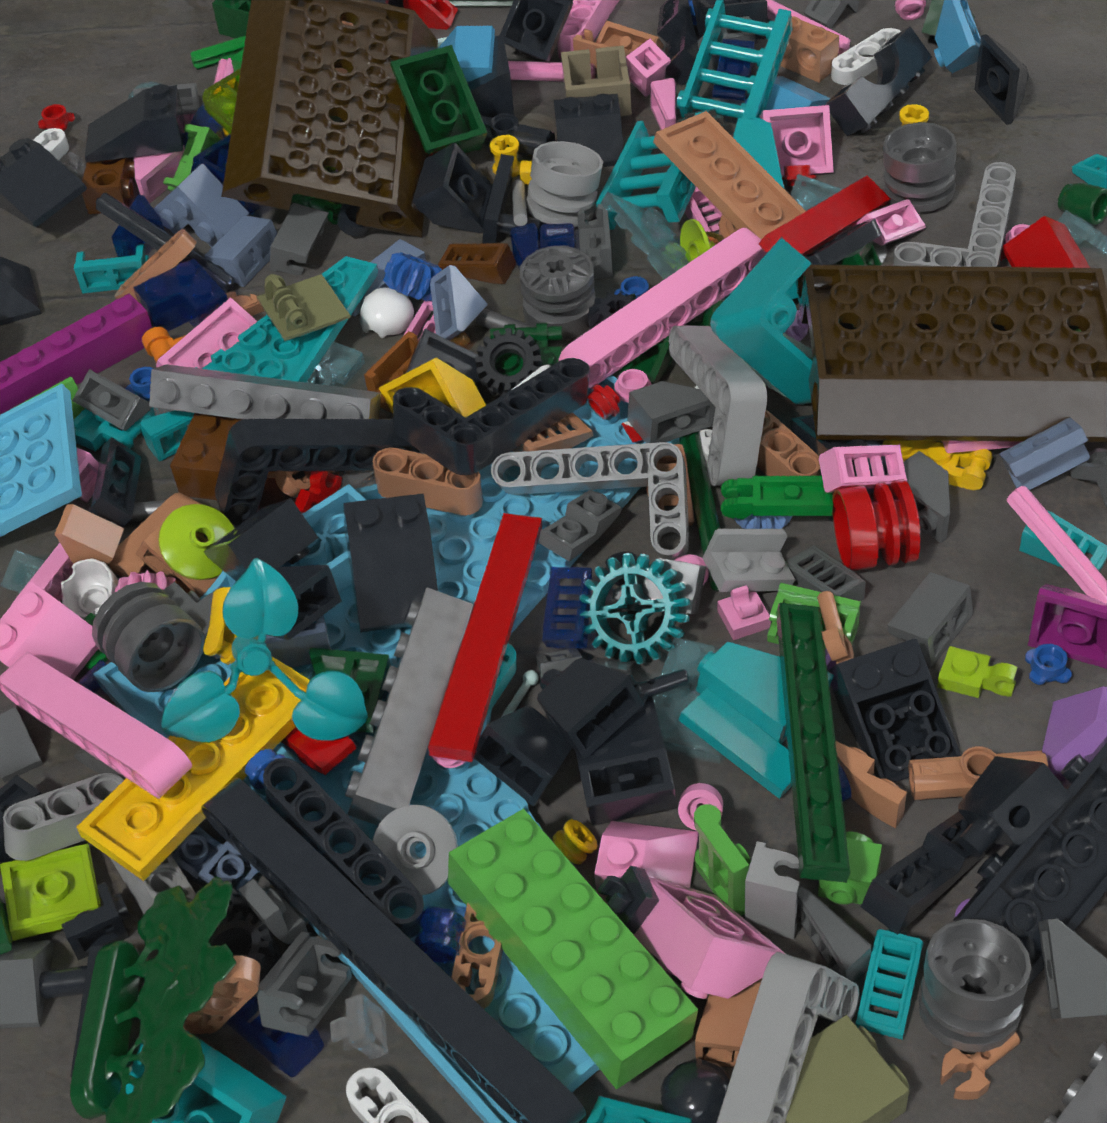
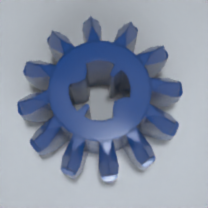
(410, 275)

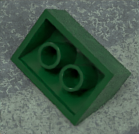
(440, 100)

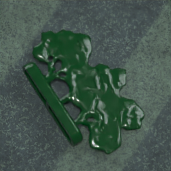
(174, 986)

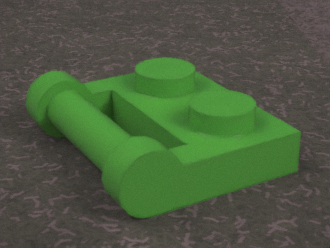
(719, 860)

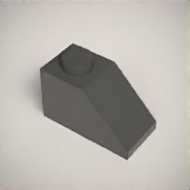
(668, 411)
(1072, 972)

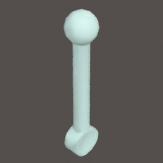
(530, 679)

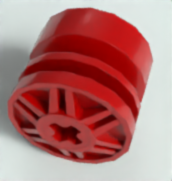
(884, 524)

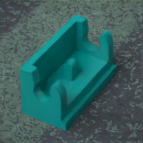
(107, 273)

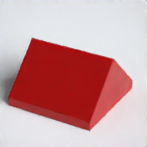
(1044, 245)

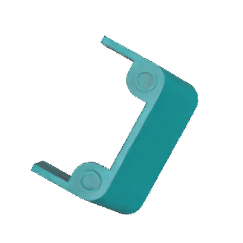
(758, 315)

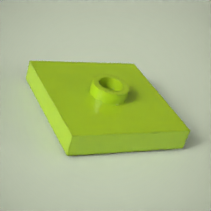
(49, 890)

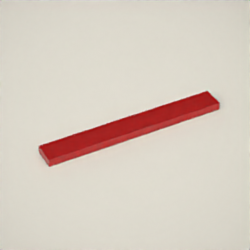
(485, 639)

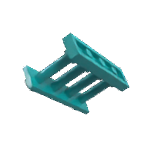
(767, 59)
(626, 176)

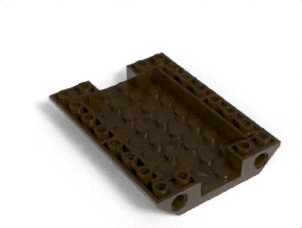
(293, 89)
(963, 373)

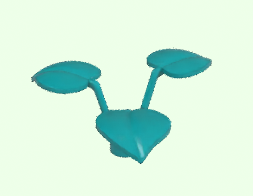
(253, 607)

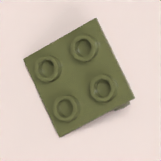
(301, 306)

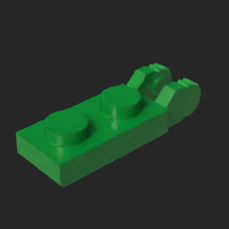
(775, 497)

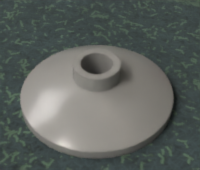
(402, 831)

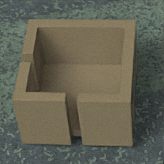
(611, 75)

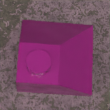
(1071, 622)

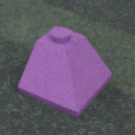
(1075, 728)

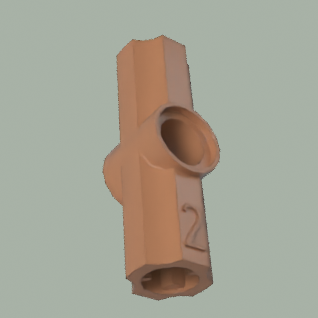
(955, 775)

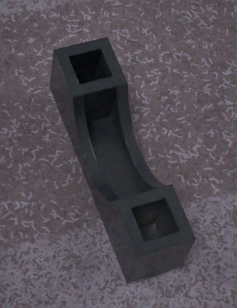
(898, 62)

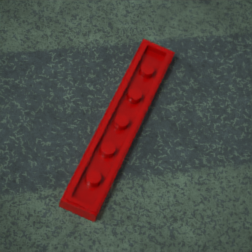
(829, 217)

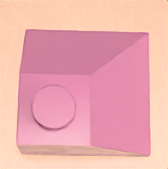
(661, 851)

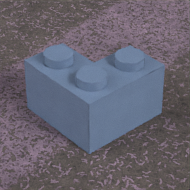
(200, 205)

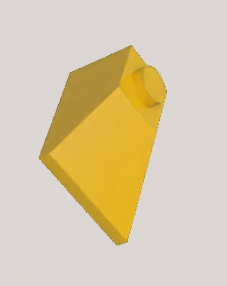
(441, 383)

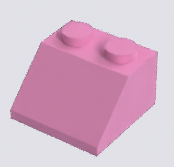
(802, 137)
(46, 630)

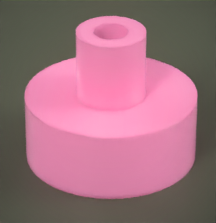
(695, 796)

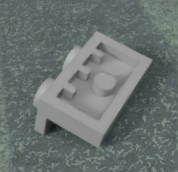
(748, 559)

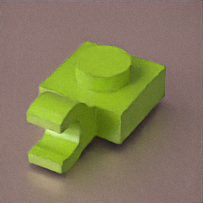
(971, 672)

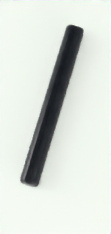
(155, 236)

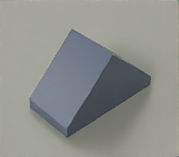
(453, 302)

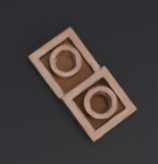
(875, 795)

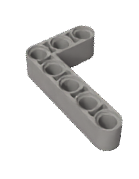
(987, 229)
(735, 393)
(608, 477)
(50, 824)
(779, 1036)

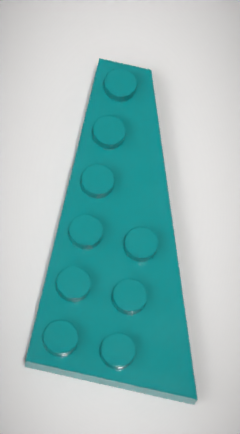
(266, 354)

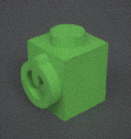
(864, 866)

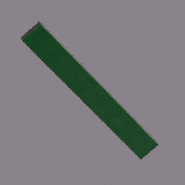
(811, 745)

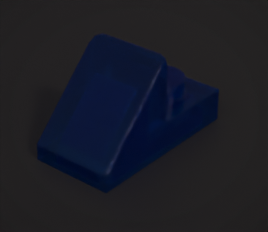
(734, 67)
(126, 242)

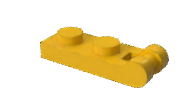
(973, 462)

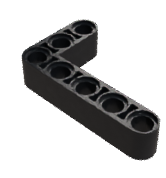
(497, 428)
(294, 445)

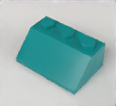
(221, 1094)

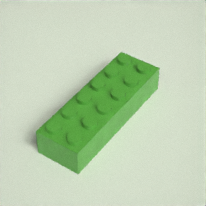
(572, 948)

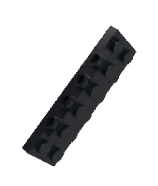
(1057, 869)

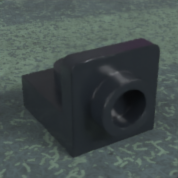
(98, 925)

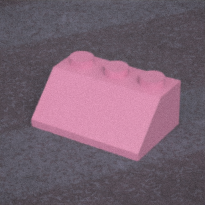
(704, 942)

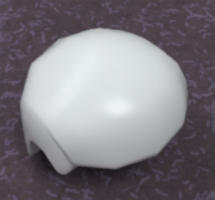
(386, 312)
(88, 587)

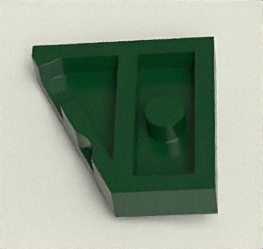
(365, 668)

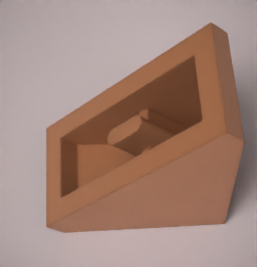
(87, 535)

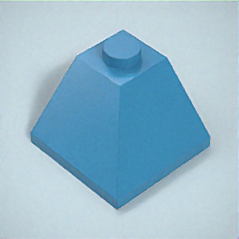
(956, 36)

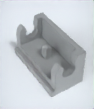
(771, 897)

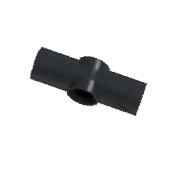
(508, 124)

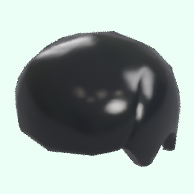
(695, 1090)

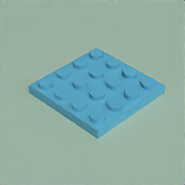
(37, 458)

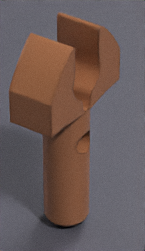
(834, 638)
(978, 1063)

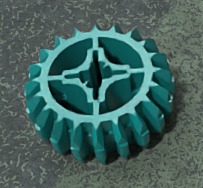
(599, 612)

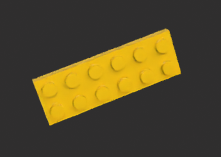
(145, 830)

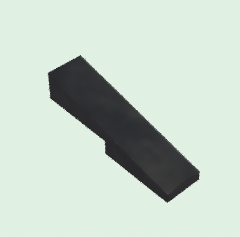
(678, 32)
(921, 877)

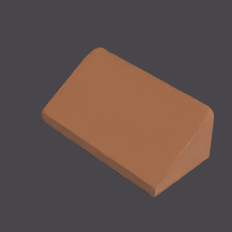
(619, 35)

